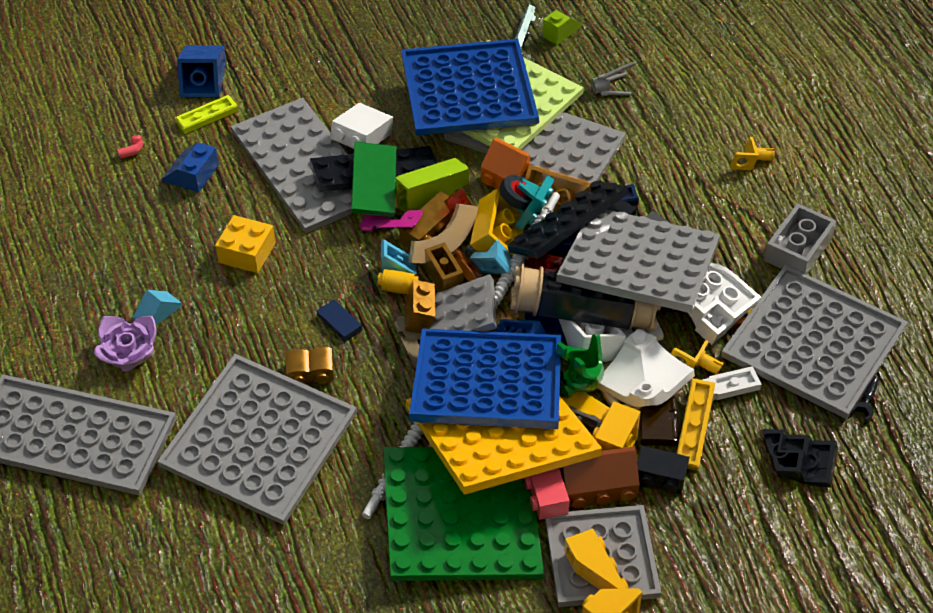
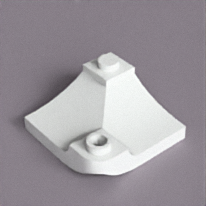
(721, 302)
(644, 372)

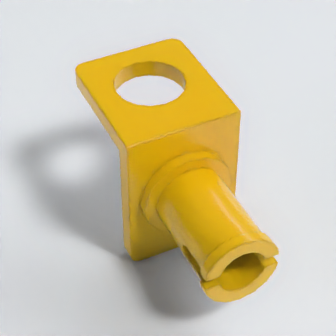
(751, 154)
(702, 359)

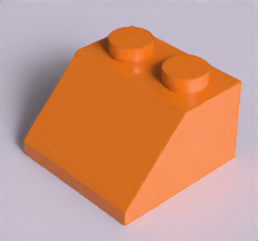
(502, 161)

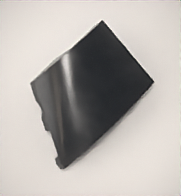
(801, 457)

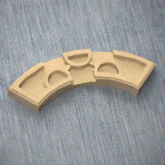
(453, 235)

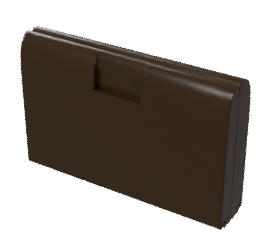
(660, 424)

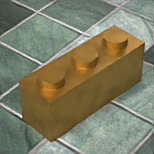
(431, 223)

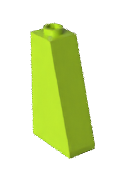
(421, 185)

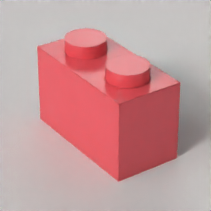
(548, 494)

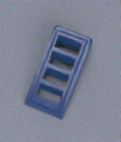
(522, 326)

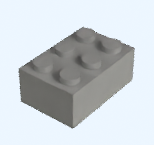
(800, 239)

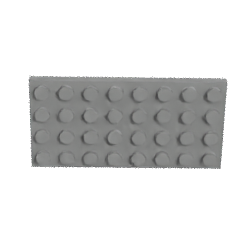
(565, 146)
(281, 149)
(80, 434)

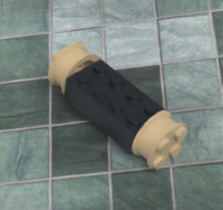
(542, 294)

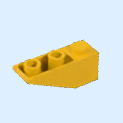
(590, 561)

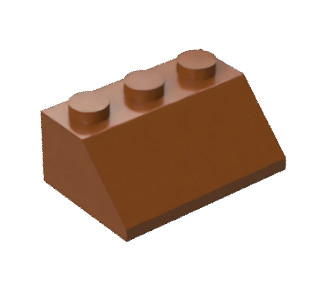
(603, 478)

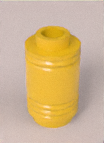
(395, 281)

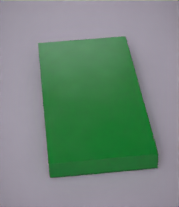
(373, 179)

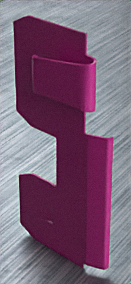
(370, 222)

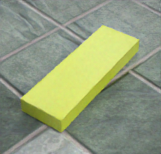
(206, 114)

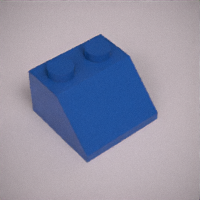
(193, 167)

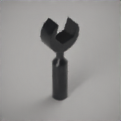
(865, 407)

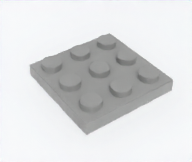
(466, 306)

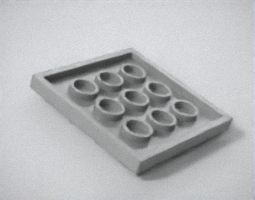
(625, 539)

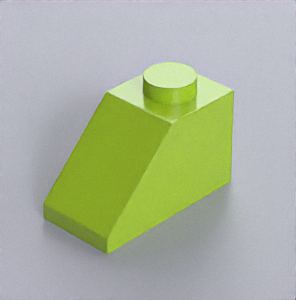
(559, 27)

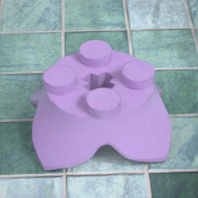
(125, 343)

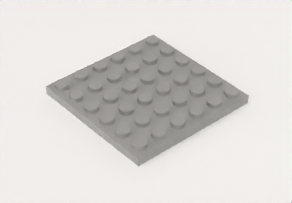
(640, 260)
(815, 340)
(258, 438)

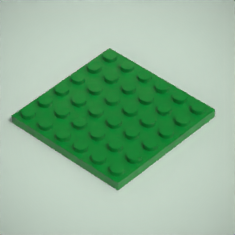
(452, 535)

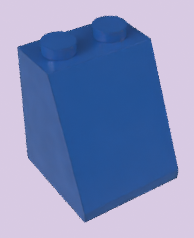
(201, 70)

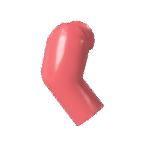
(133, 149)

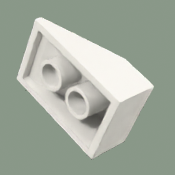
(580, 334)

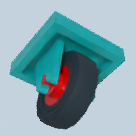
(525, 196)

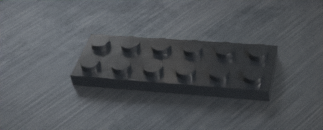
(336, 172)
(567, 219)

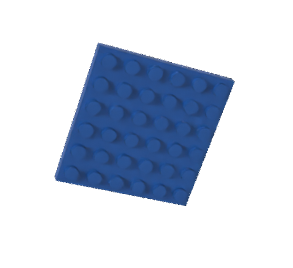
(468, 87)
(487, 379)

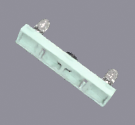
(523, 33)

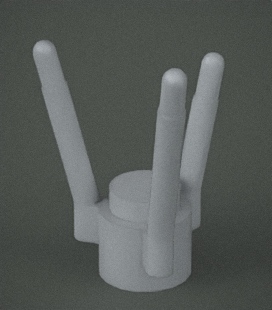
(602, 82)

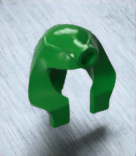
(584, 367)

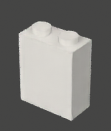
(361, 125)

